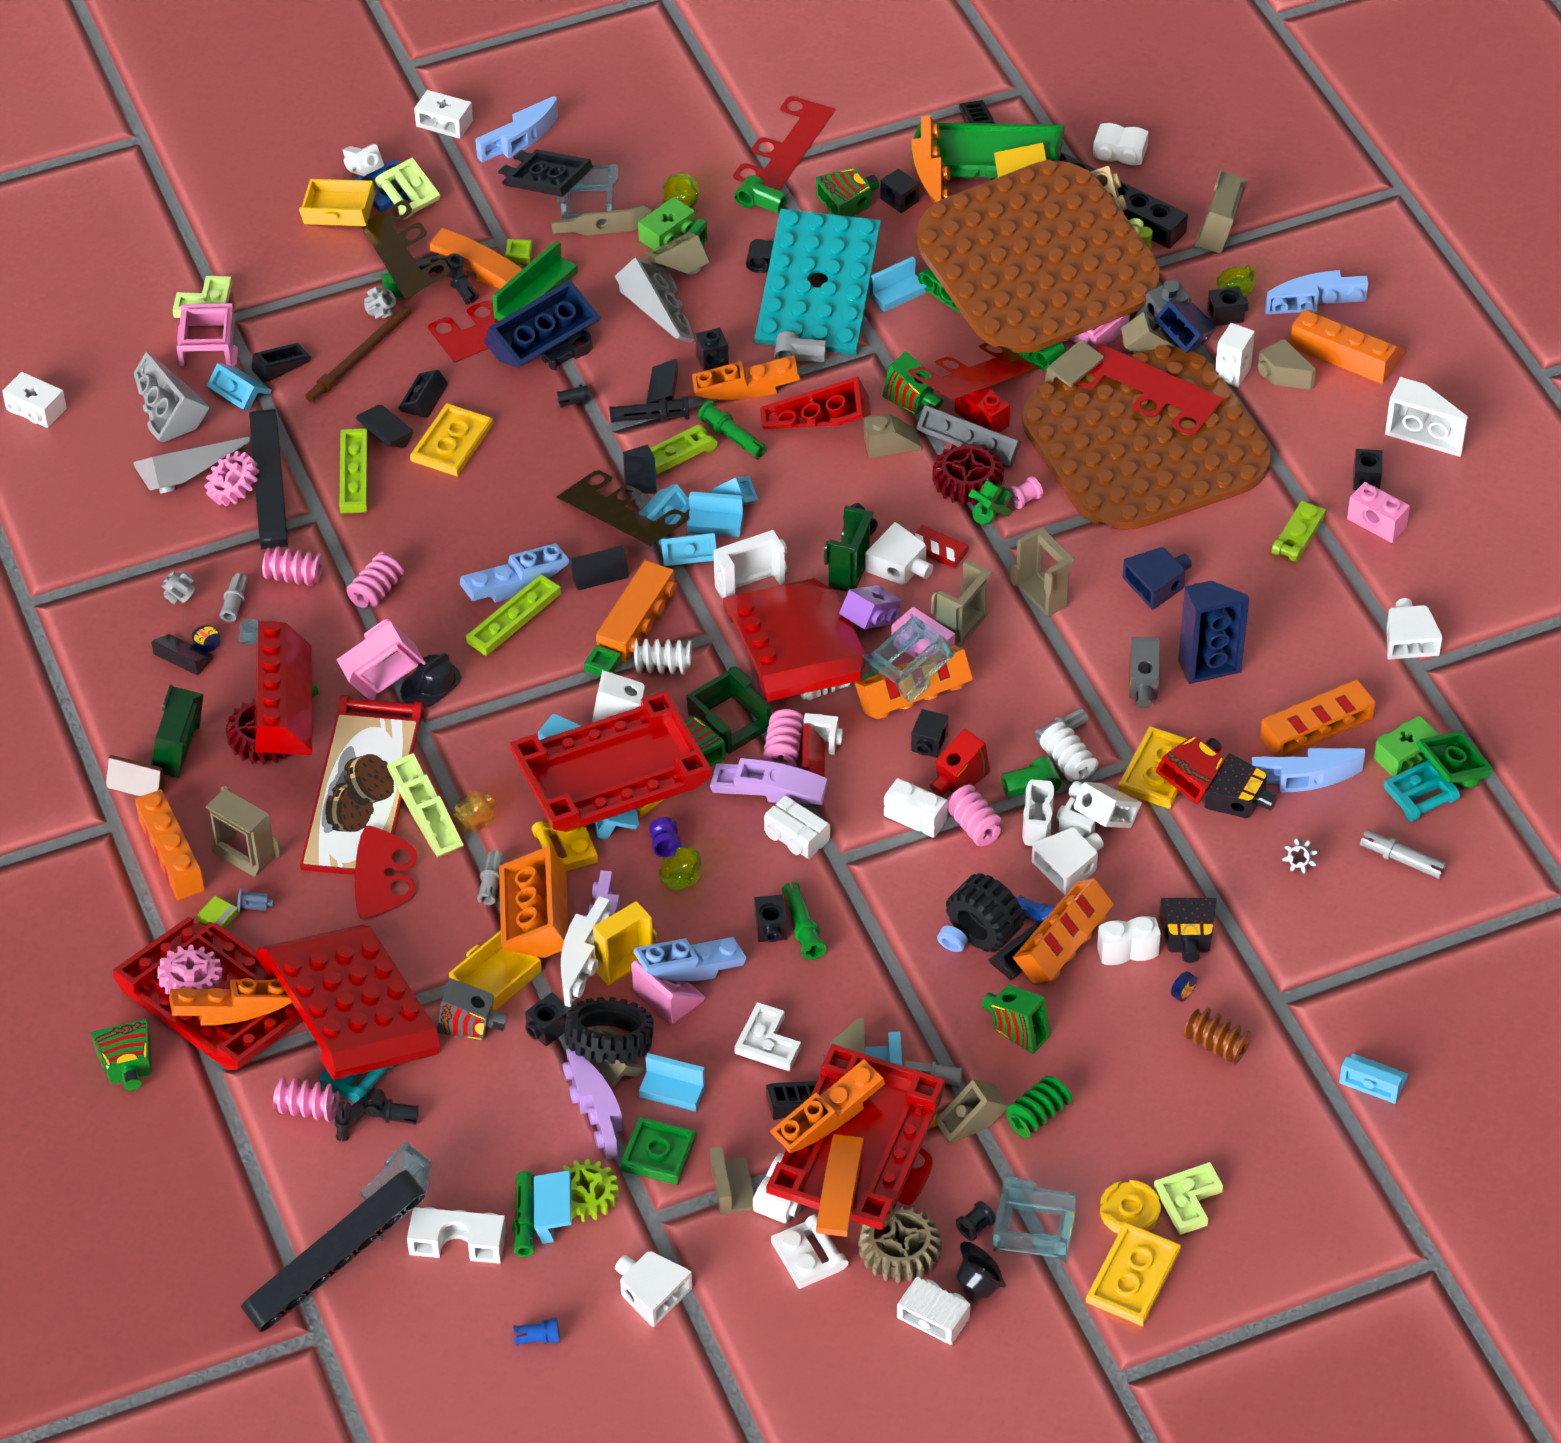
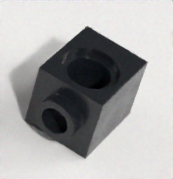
(899, 190)
(1227, 306)
(712, 349)
(1367, 468)
(929, 733)
(770, 918)
(546, 1019)

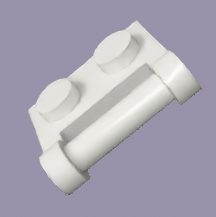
(801, 1257)

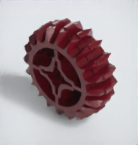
(966, 469)
(241, 735)

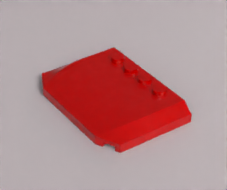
(797, 638)
(227, 1044)

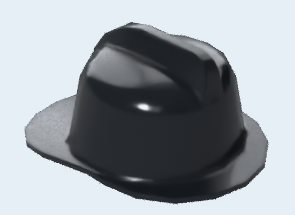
(430, 681)
(978, 1272)

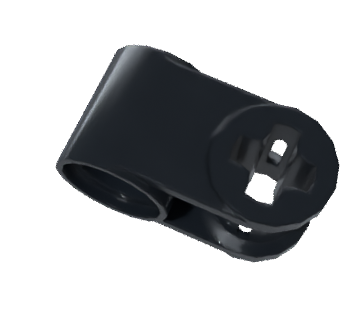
(759, 255)

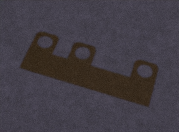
(394, 252)
(613, 510)

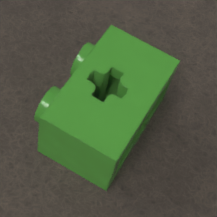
(666, 223)
(1399, 748)

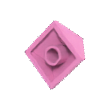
(666, 996)

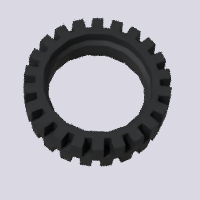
(609, 1046)

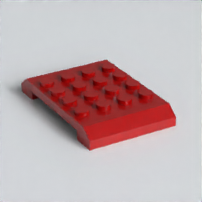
(612, 764)
(352, 1000)
(892, 1130)

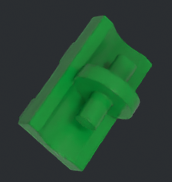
(993, 499)

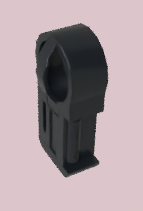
(567, 350)

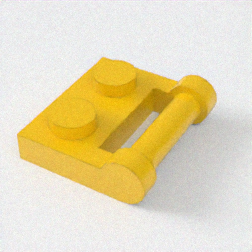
(575, 844)

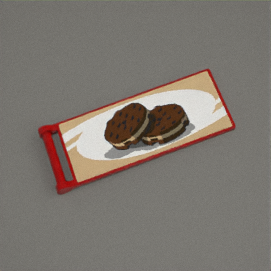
(356, 781)

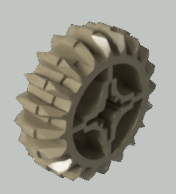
(888, 1256)

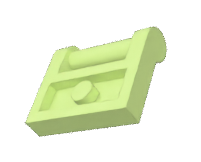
(414, 184)

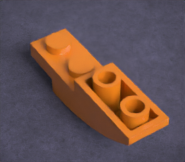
(928, 160)
(738, 383)
(241, 1002)
(828, 1111)

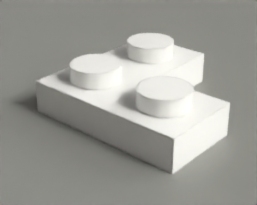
(761, 1042)

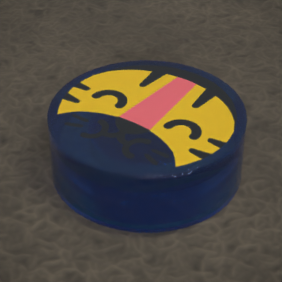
(206, 638)
(1183, 986)

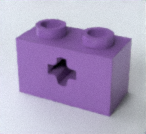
(871, 607)

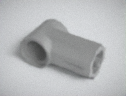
(803, 349)

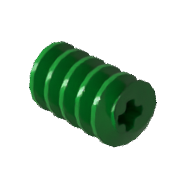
(1037, 1106)

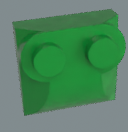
(1455, 758)

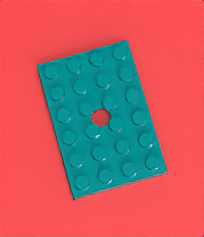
(823, 244)

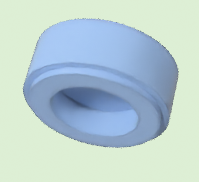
(952, 938)

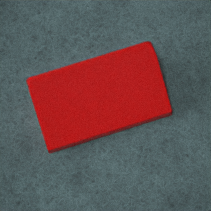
(813, 751)

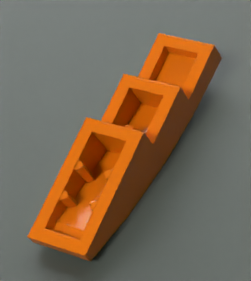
(487, 264)
(839, 1185)

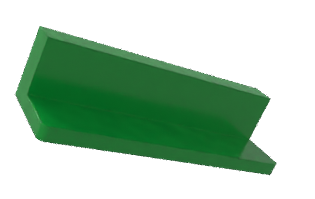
(533, 281)

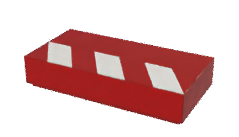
(942, 547)

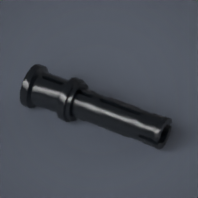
(664, 410)

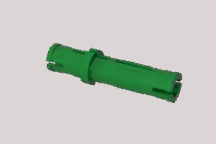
(524, 1212)

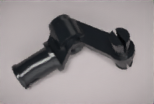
(460, 279)
(374, 1105)

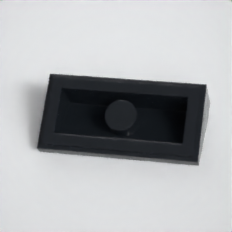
(663, 381)
(424, 394)
(386, 426)
(640, 469)
(599, 568)
(181, 653)
(1004, 960)

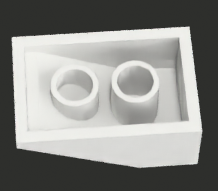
(1425, 418)

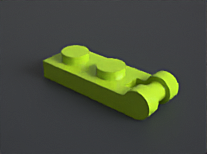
(682, 447)
(1299, 531)

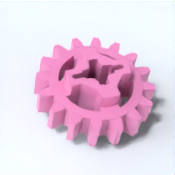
(231, 478)
(189, 969)

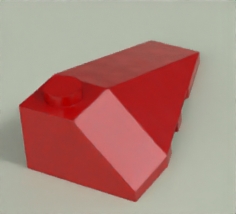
(821, 407)

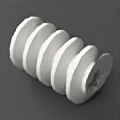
(662, 656)
(1068, 752)

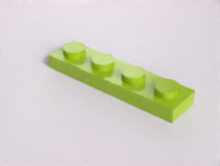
(353, 470)
(513, 615)

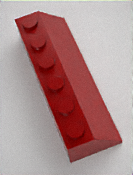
(283, 690)

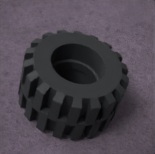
(985, 912)

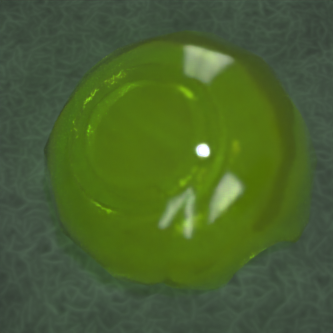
(682, 187)
(1237, 277)
(682, 869)

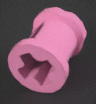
(1025, 492)

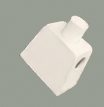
(898, 556)
(1411, 631)
(616, 695)
(1104, 804)
(1067, 857)
(653, 1285)

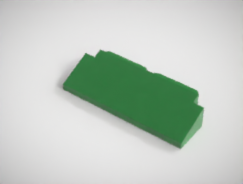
(971, 147)

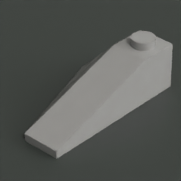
(654, 292)
(168, 400)
(175, 468)

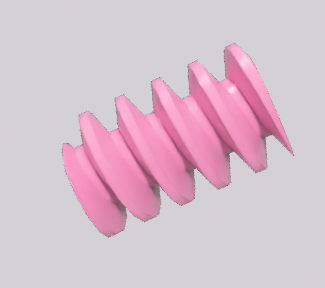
(291, 567)
(375, 581)
(784, 737)
(974, 815)
(306, 1100)

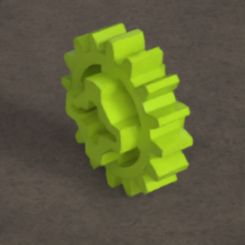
(591, 1189)

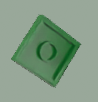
(658, 1150)

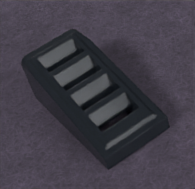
(976, 112)
(278, 361)
(786, 1090)

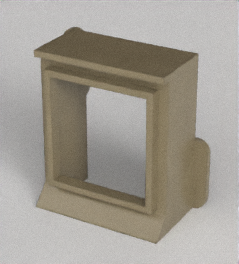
(1221, 212)
(1046, 589)
(968, 611)
(234, 813)

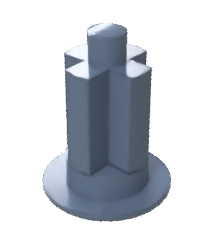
(253, 901)

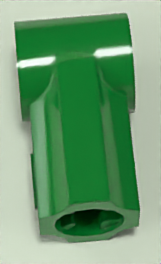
(755, 192)
(1040, 769)

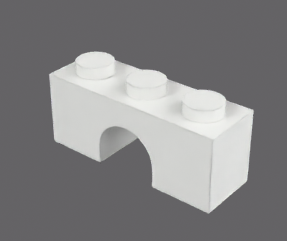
(434, 1227)

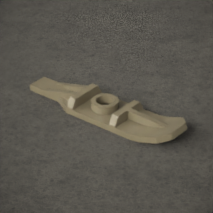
(616, 221)

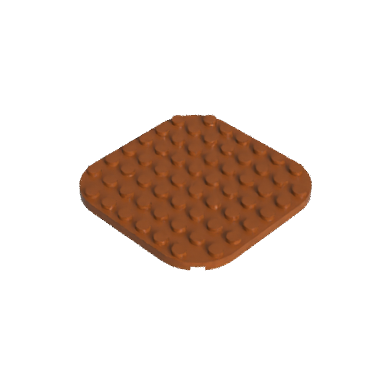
(1037, 256)
(1136, 466)

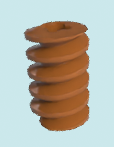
(1217, 1036)

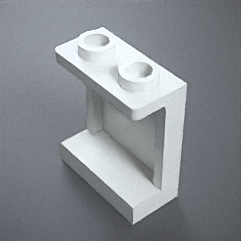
(749, 562)

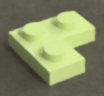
(215, 291)
(1182, 1193)

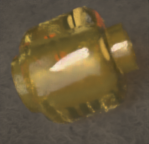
(474, 811)

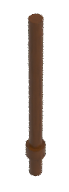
(327, 381)

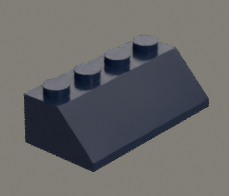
(541, 325)
(1212, 631)

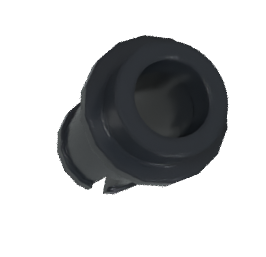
(574, 396)

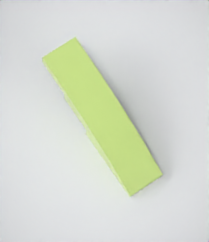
(425, 805)

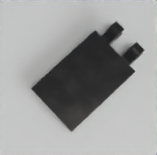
(546, 172)

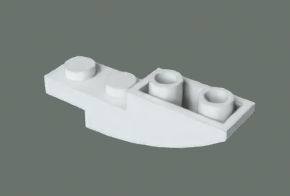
(578, 951)

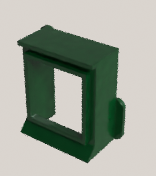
(847, 557)
(736, 685)
(180, 719)

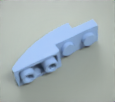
(524, 131)
(1315, 289)
(509, 579)
(1317, 770)
(687, 962)

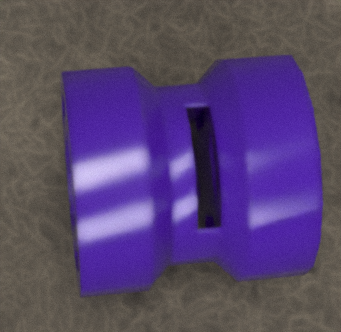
(664, 836)

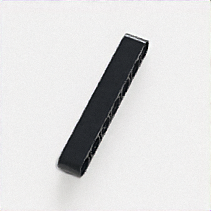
(270, 483)
(333, 1250)

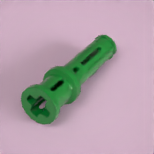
(724, 424)
(806, 930)

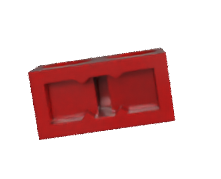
(984, 409)

